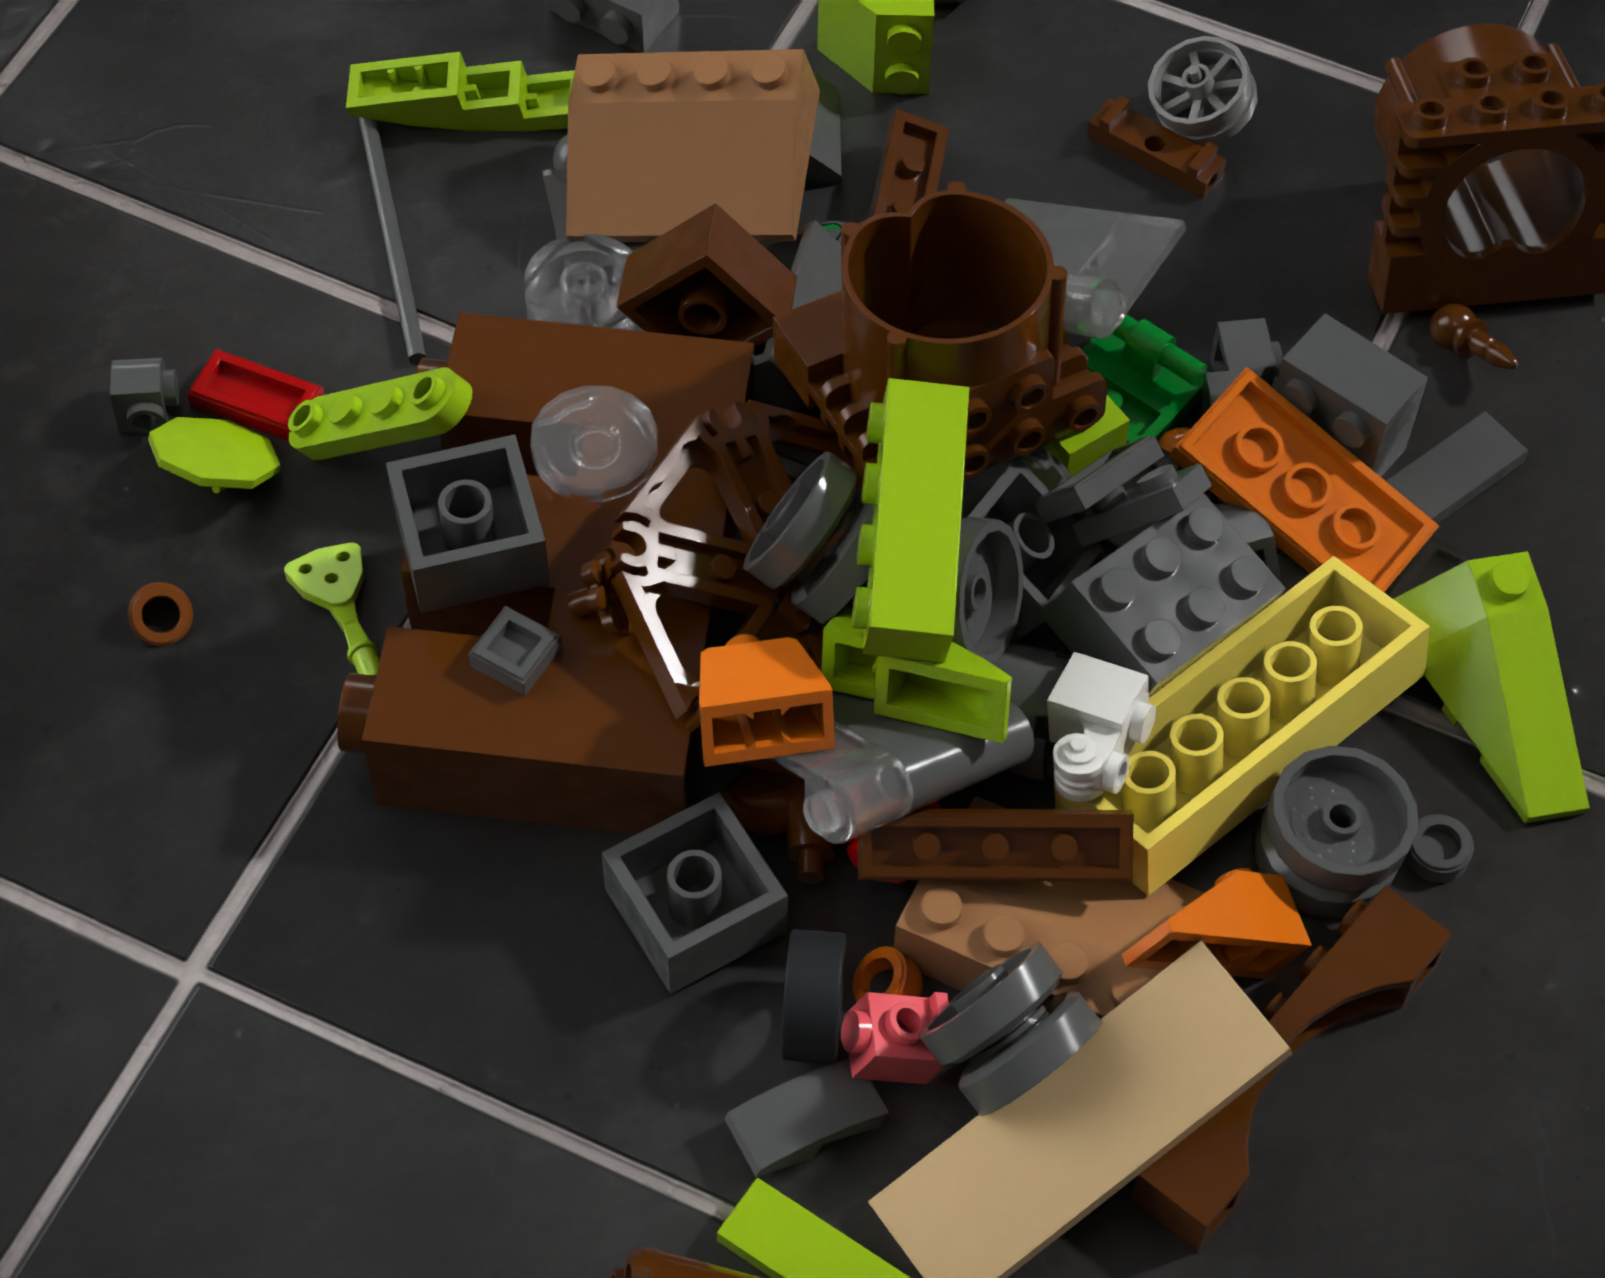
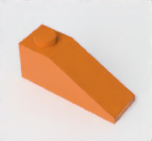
(1241, 920)

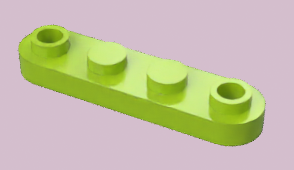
(379, 414)

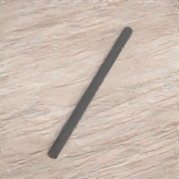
(392, 241)

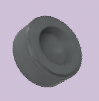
(1440, 849)

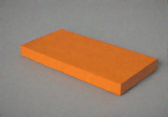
(1303, 484)

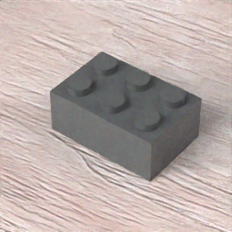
(1165, 595)

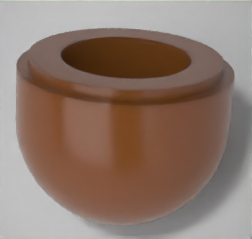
(154, 591)

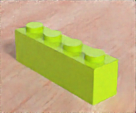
(915, 520)

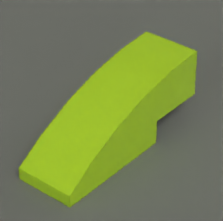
(955, 696)

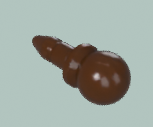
(1459, 330)

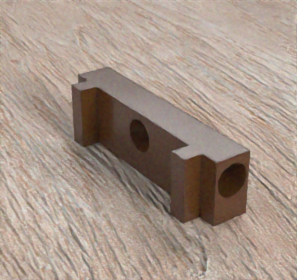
(1156, 147)

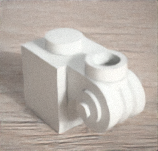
(1095, 722)

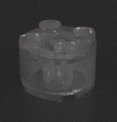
(578, 283)

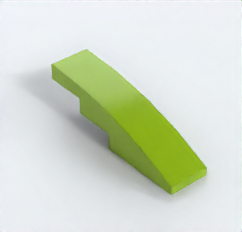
(449, 95)

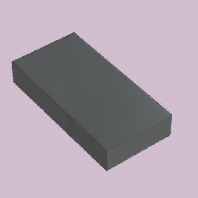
(1098, 479)

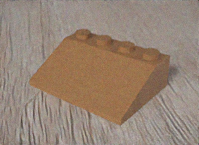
(687, 131)
(971, 926)

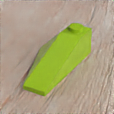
(1503, 680)

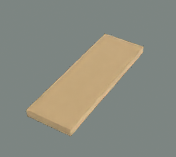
(1087, 1128)

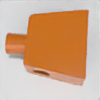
(762, 701)

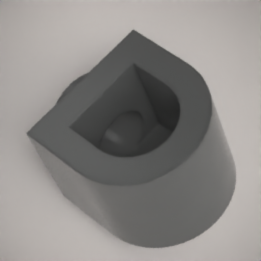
(142, 393)

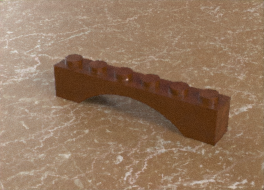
(1370, 970)

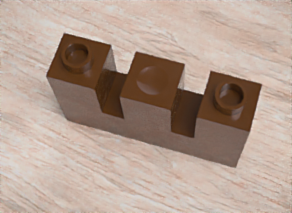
(595, 729)

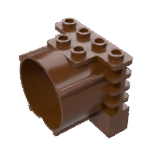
(1497, 227)
(951, 299)

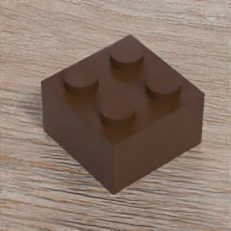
(706, 282)

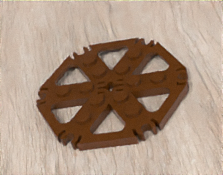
(710, 566)

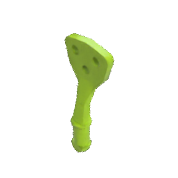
(338, 597)

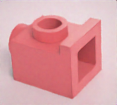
(885, 1039)

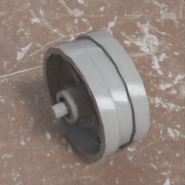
(1203, 90)

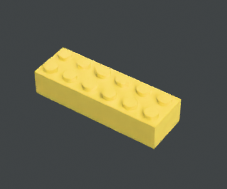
(1255, 703)

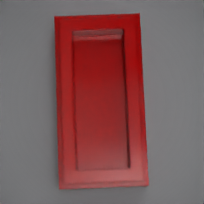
(250, 393)

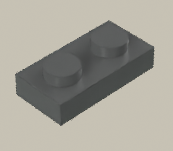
(1157, 497)

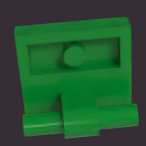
(1146, 376)

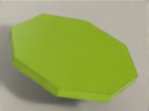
(214, 453)

